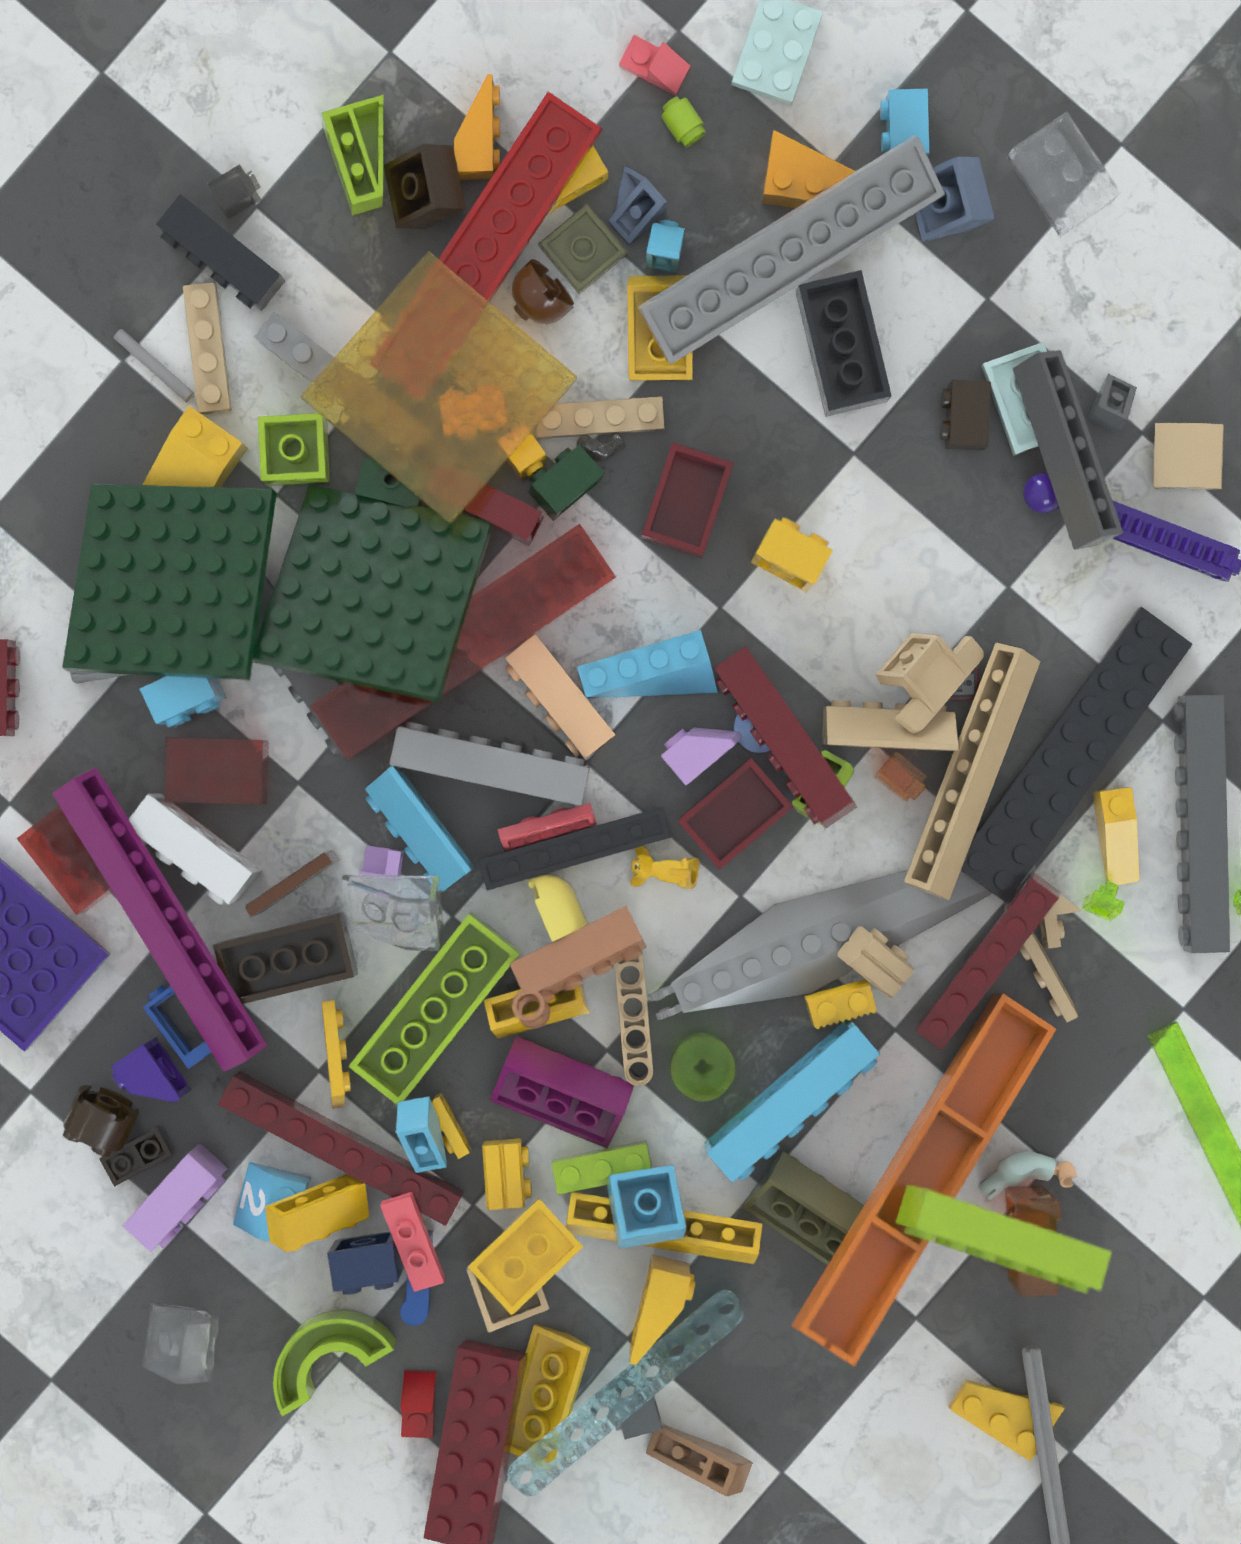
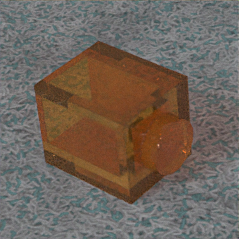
(901, 777)

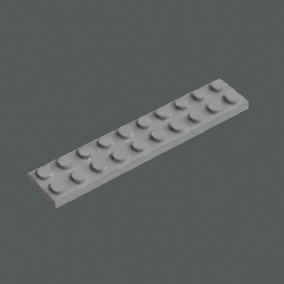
(791, 250)

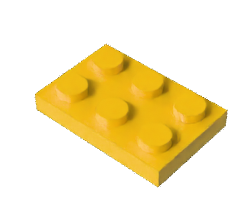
(525, 1256)

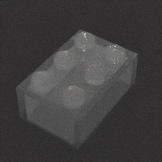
(1063, 174)

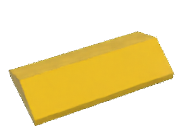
(548, 1386)

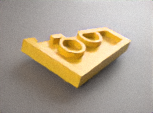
(336, 1052)
(1001, 1415)

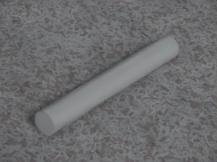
(153, 365)

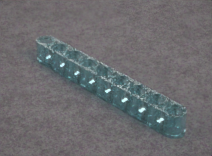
(622, 1408)

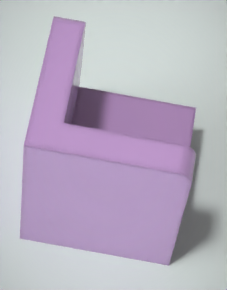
(382, 861)

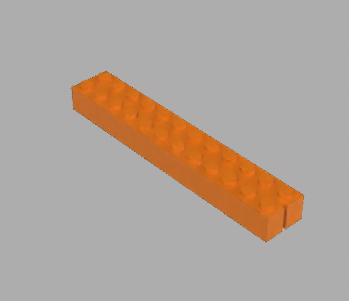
(933, 1156)

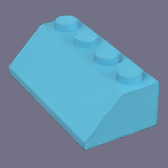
(418, 827)

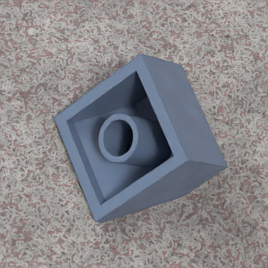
(964, 202)

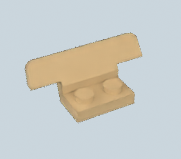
(928, 674)

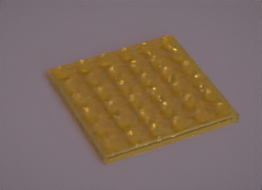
(439, 387)

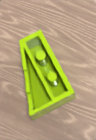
(357, 151)

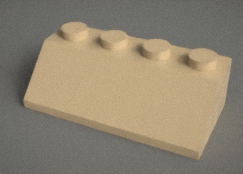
(878, 728)

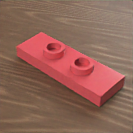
(535, 829)
(412, 1241)

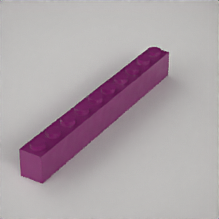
(159, 919)

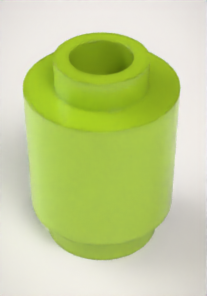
(683, 121)

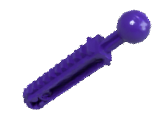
(1151, 534)

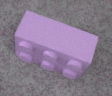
(176, 1198)

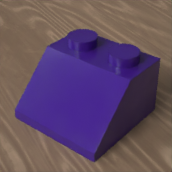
(150, 1073)

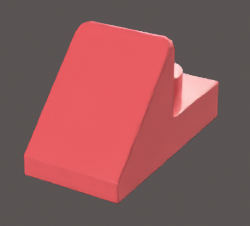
(655, 64)

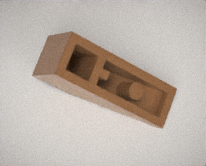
(700, 1460)

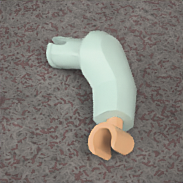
(1025, 1165)

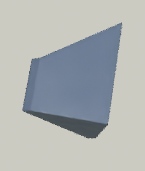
(636, 206)

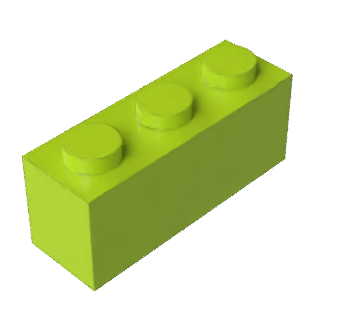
(594, 1167)

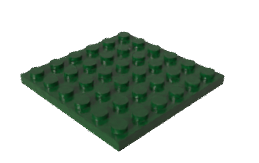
(170, 581)
(372, 593)

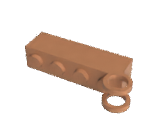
(572, 959)

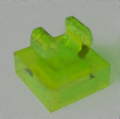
(1104, 902)

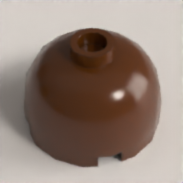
(539, 295)

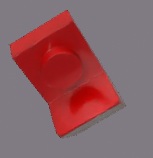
(418, 1404)

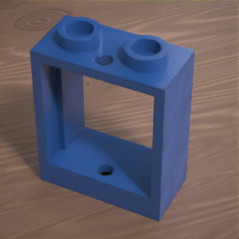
(169, 1030)

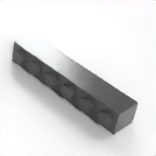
(1067, 449)

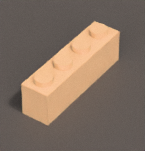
(559, 696)

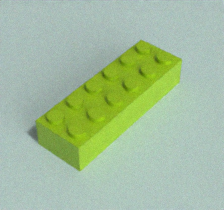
(434, 1008)
(1002, 1237)

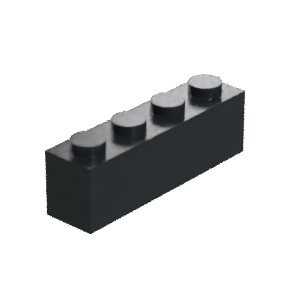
(220, 252)

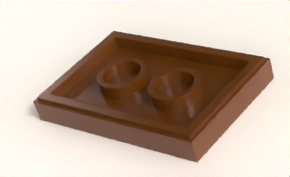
(291, 883)

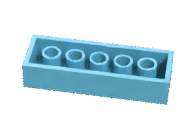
(791, 1100)

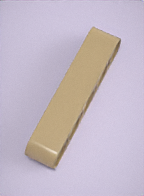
(637, 1021)

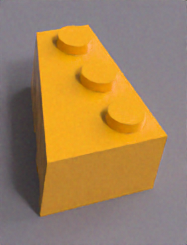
(798, 173)

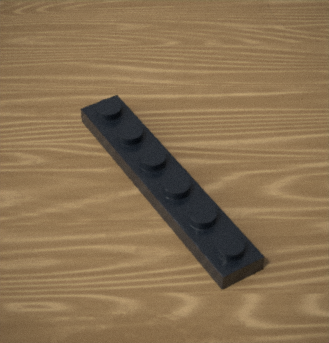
(574, 848)

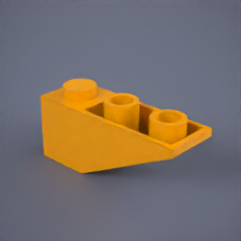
(475, 137)

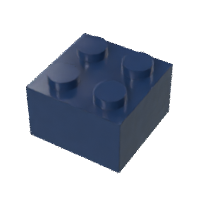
(364, 1263)

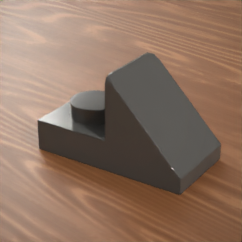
(1112, 403)

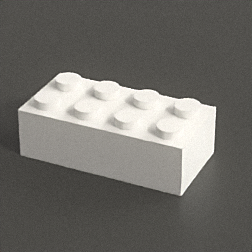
(193, 849)

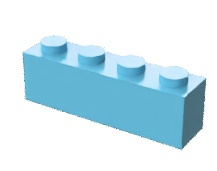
(661, 668)

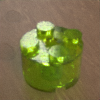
(715, 1079)

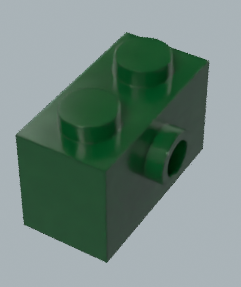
(565, 482)
(380, 485)

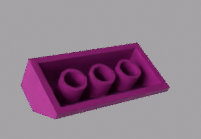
(562, 1092)

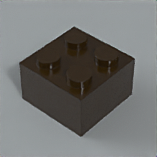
(424, 186)

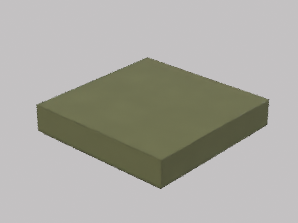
(583, 248)

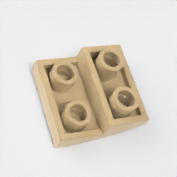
(1188, 456)

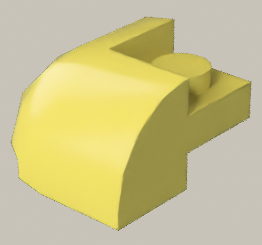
(557, 905)

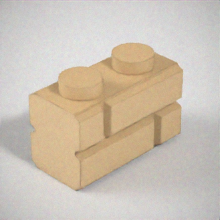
(875, 961)

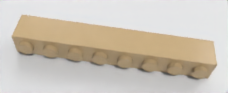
(972, 771)

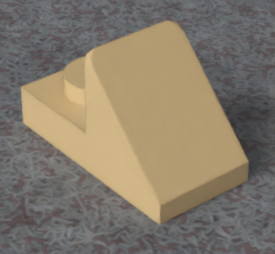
(1053, 929)

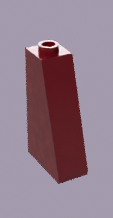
(506, 514)

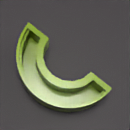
(322, 1334)

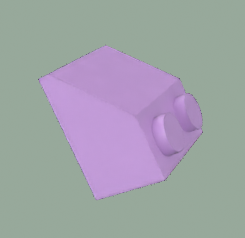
(698, 749)

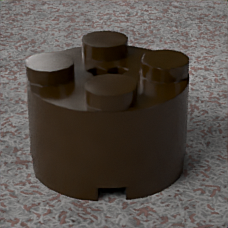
(100, 1120)

